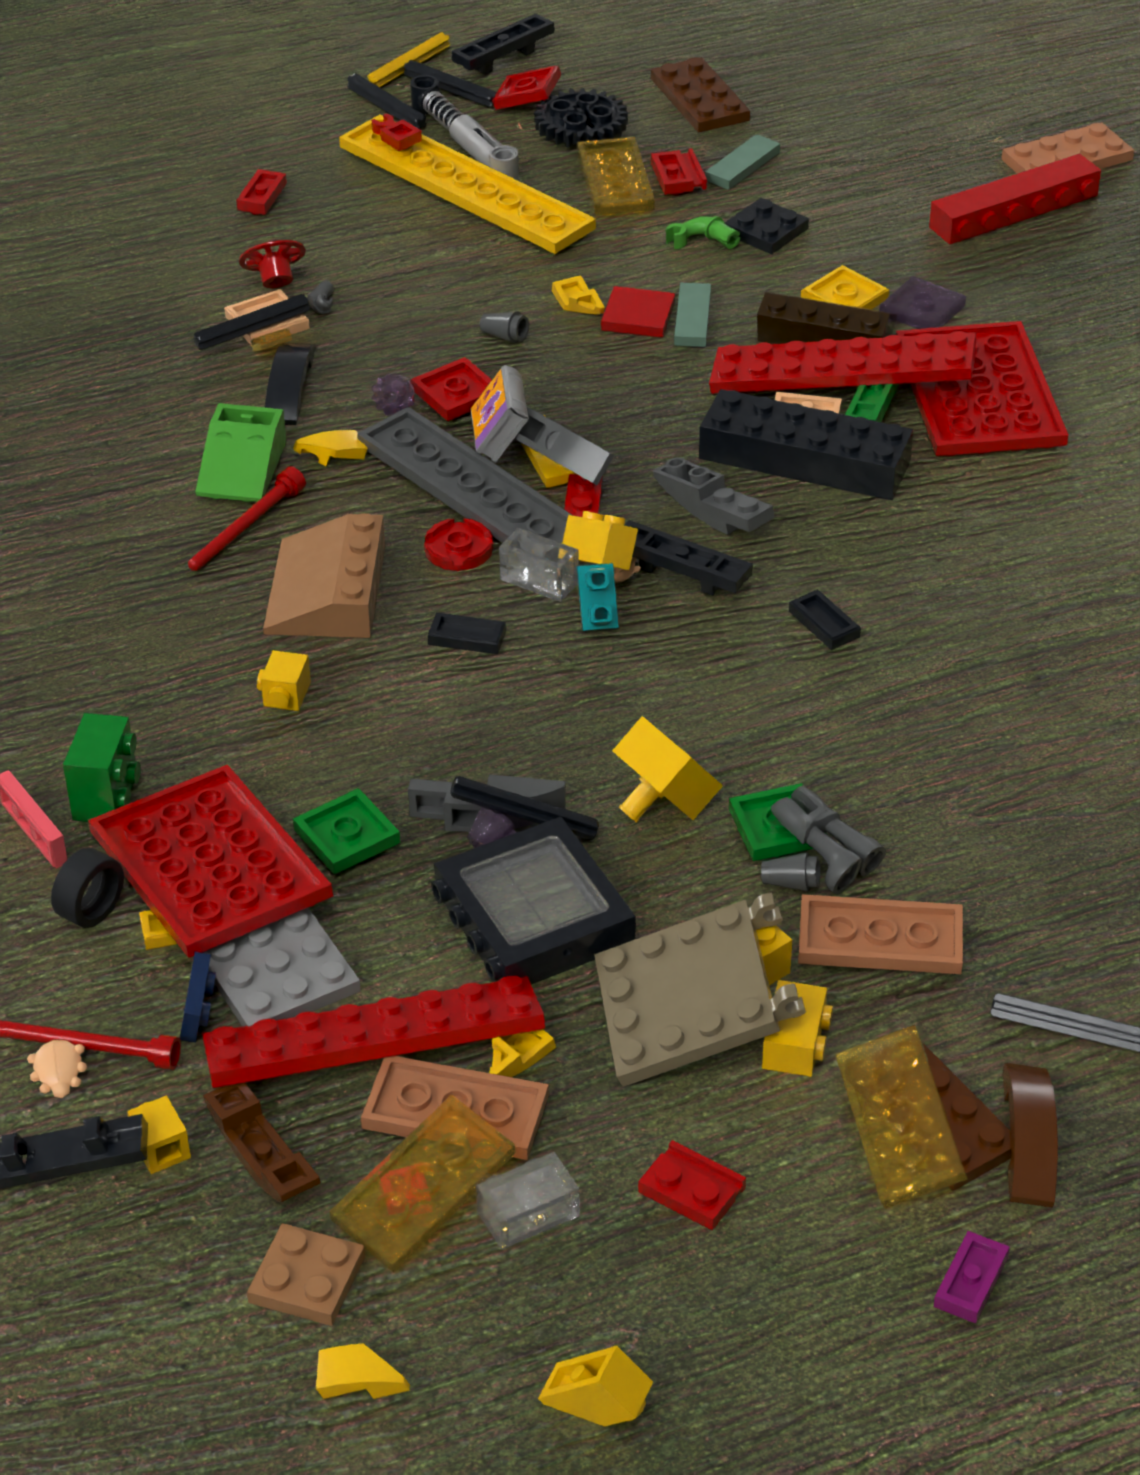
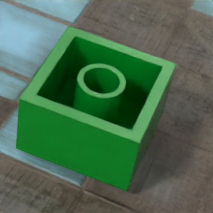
(100, 766)

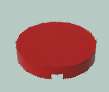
(458, 544)

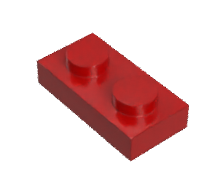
(261, 192)
(582, 495)

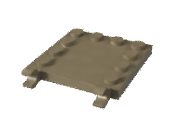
(692, 991)

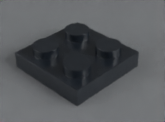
(768, 225)

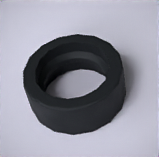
(73, 880)

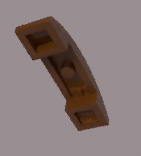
(1033, 1135)
(258, 1144)

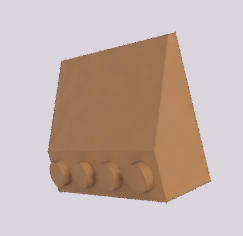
(328, 579)

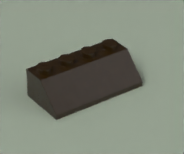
(796, 318)

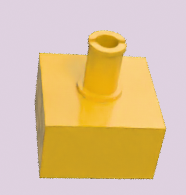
(663, 772)

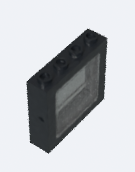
(533, 903)

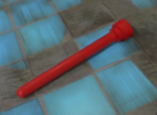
(288, 484)
(161, 1051)

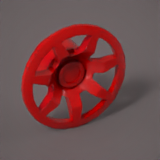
(273, 266)

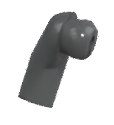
(318, 298)

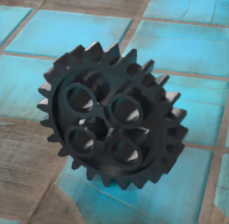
(580, 117)

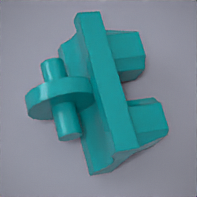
(597, 597)

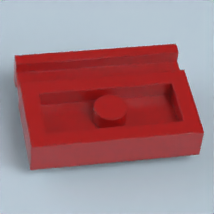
(678, 171)
(692, 1185)

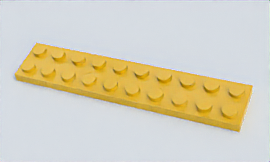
(475, 188)

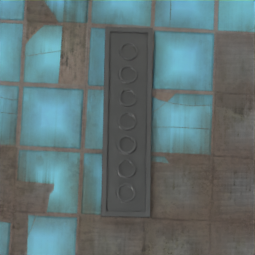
(462, 477)

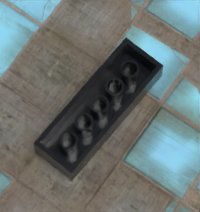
(805, 444)

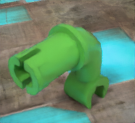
(709, 226)

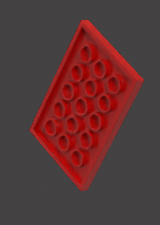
(1003, 403)
(210, 860)

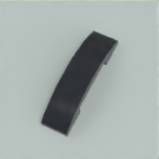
(287, 379)

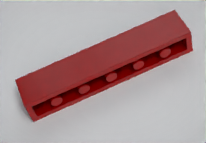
(1014, 198)

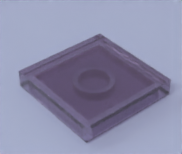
(923, 304)

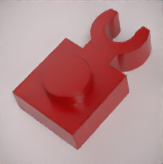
(396, 134)

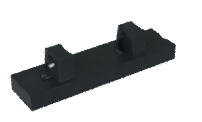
(517, 36)
(689, 559)
(73, 1150)

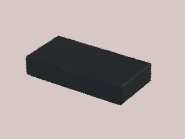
(824, 619)
(467, 633)

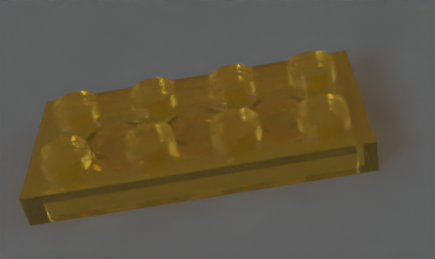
(615, 176)
(900, 1117)
(422, 1183)

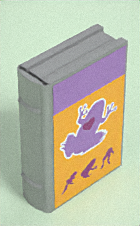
(499, 413)

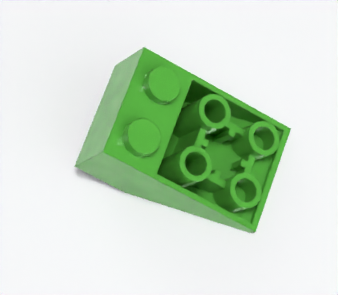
(241, 452)

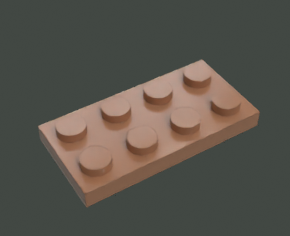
(1093, 142)
(881, 934)
(413, 1089)

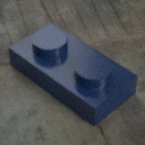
(200, 984)

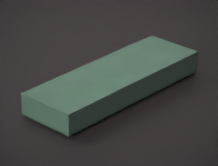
(742, 161)
(692, 314)

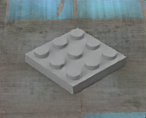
(281, 970)

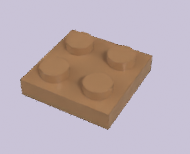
(306, 1274)

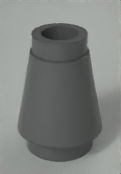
(505, 325)
(792, 872)

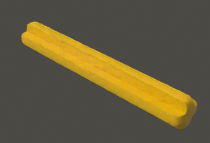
(419, 54)

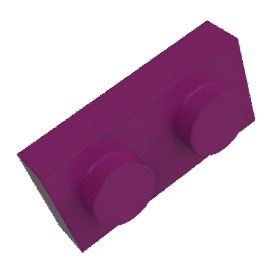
(971, 1277)

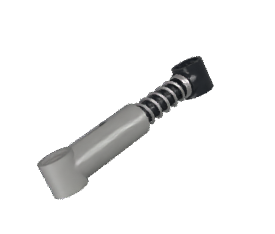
(463, 128)

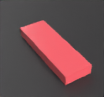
(32, 820)

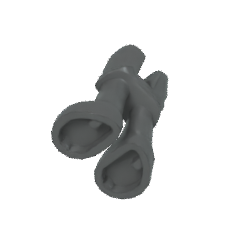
(810, 819)

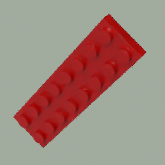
(844, 362)
(371, 1031)

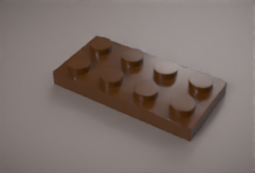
(700, 94)
(978, 1133)

